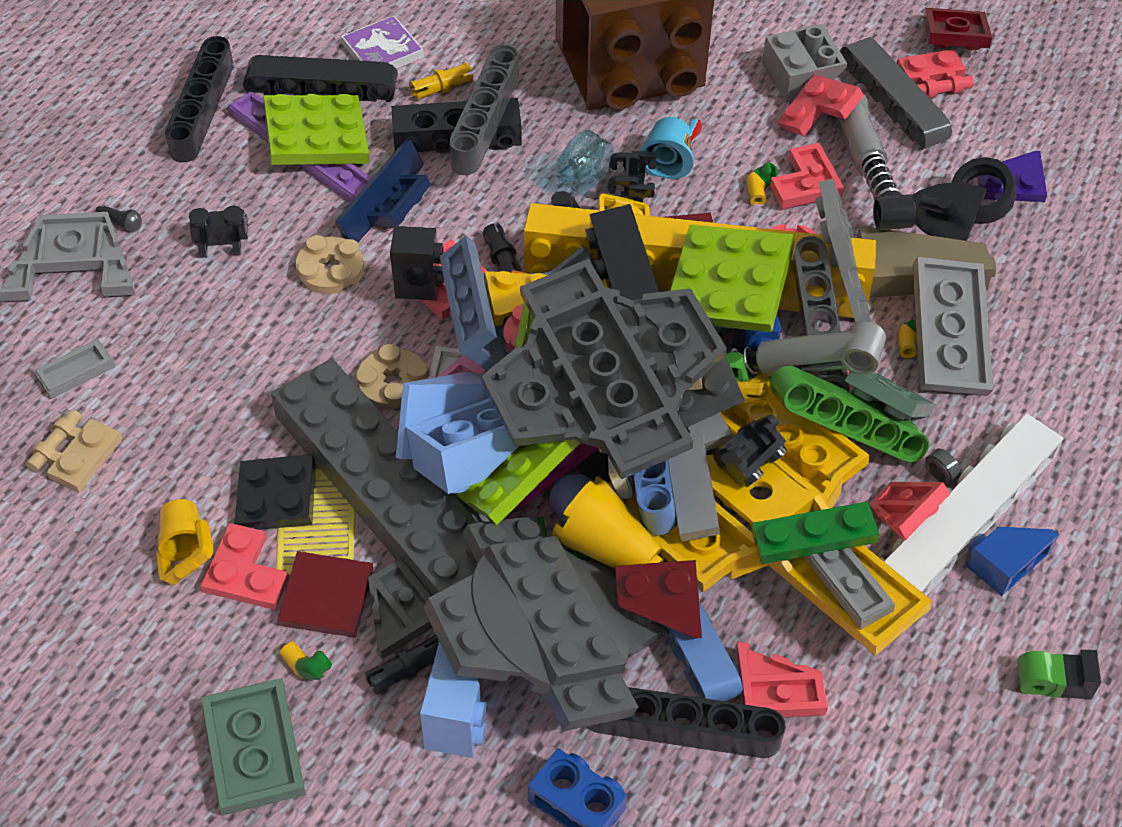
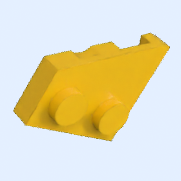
(504, 292)

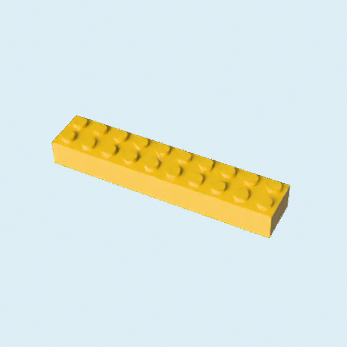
(559, 231)

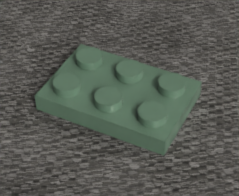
(898, 399)
(252, 746)

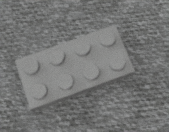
(952, 326)

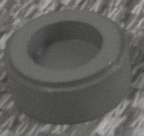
(943, 466)

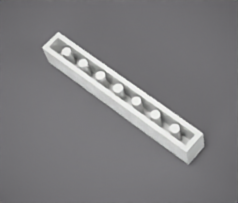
(975, 503)

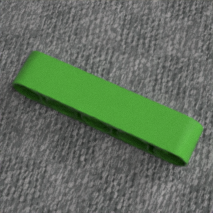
(848, 414)

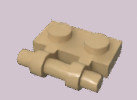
(81, 457)

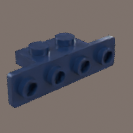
(387, 195)

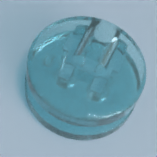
(584, 162)

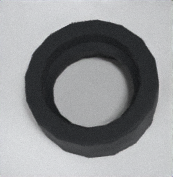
(991, 167)

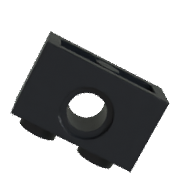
(416, 263)

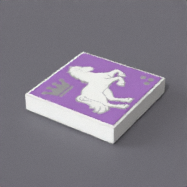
(383, 42)

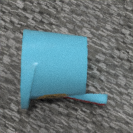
(672, 143)

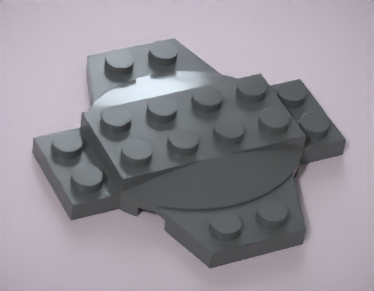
(604, 368)
(543, 619)

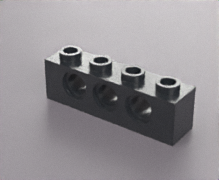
(432, 125)

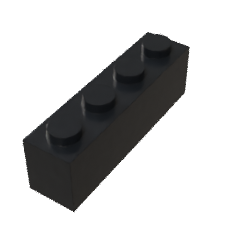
(620, 252)

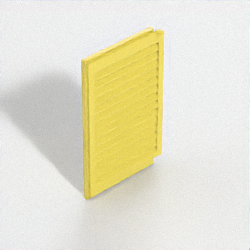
(319, 475)

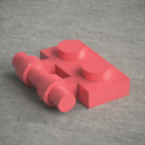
(935, 66)

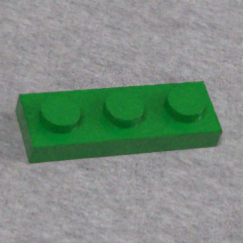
(815, 532)

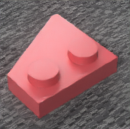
(907, 505)
(780, 684)

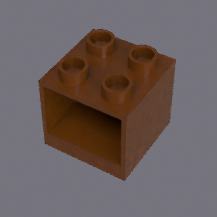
(634, 48)

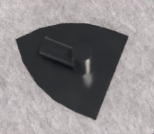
(948, 209)

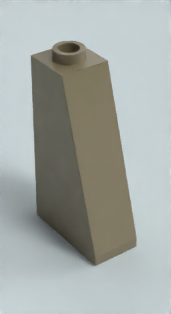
(899, 250)

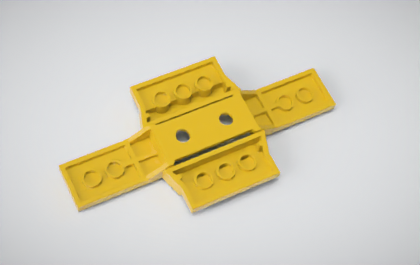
(800, 482)

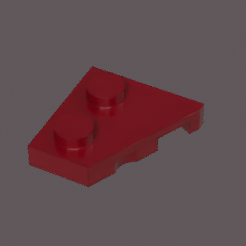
(662, 593)

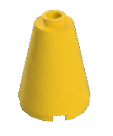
(606, 528)

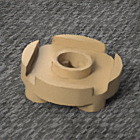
(322, 249)
(385, 362)

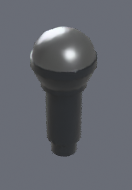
(128, 220)

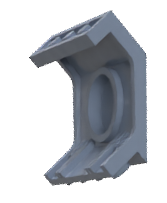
(470, 305)

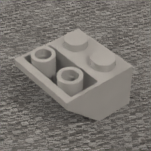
(798, 55)

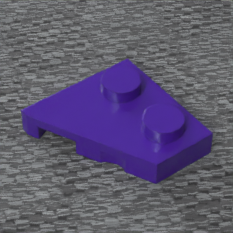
(1028, 179)

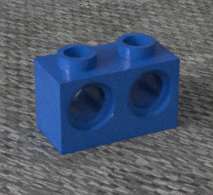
(569, 804)

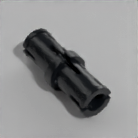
(502, 251)
(403, 665)

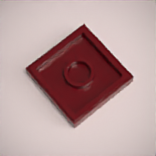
(325, 594)

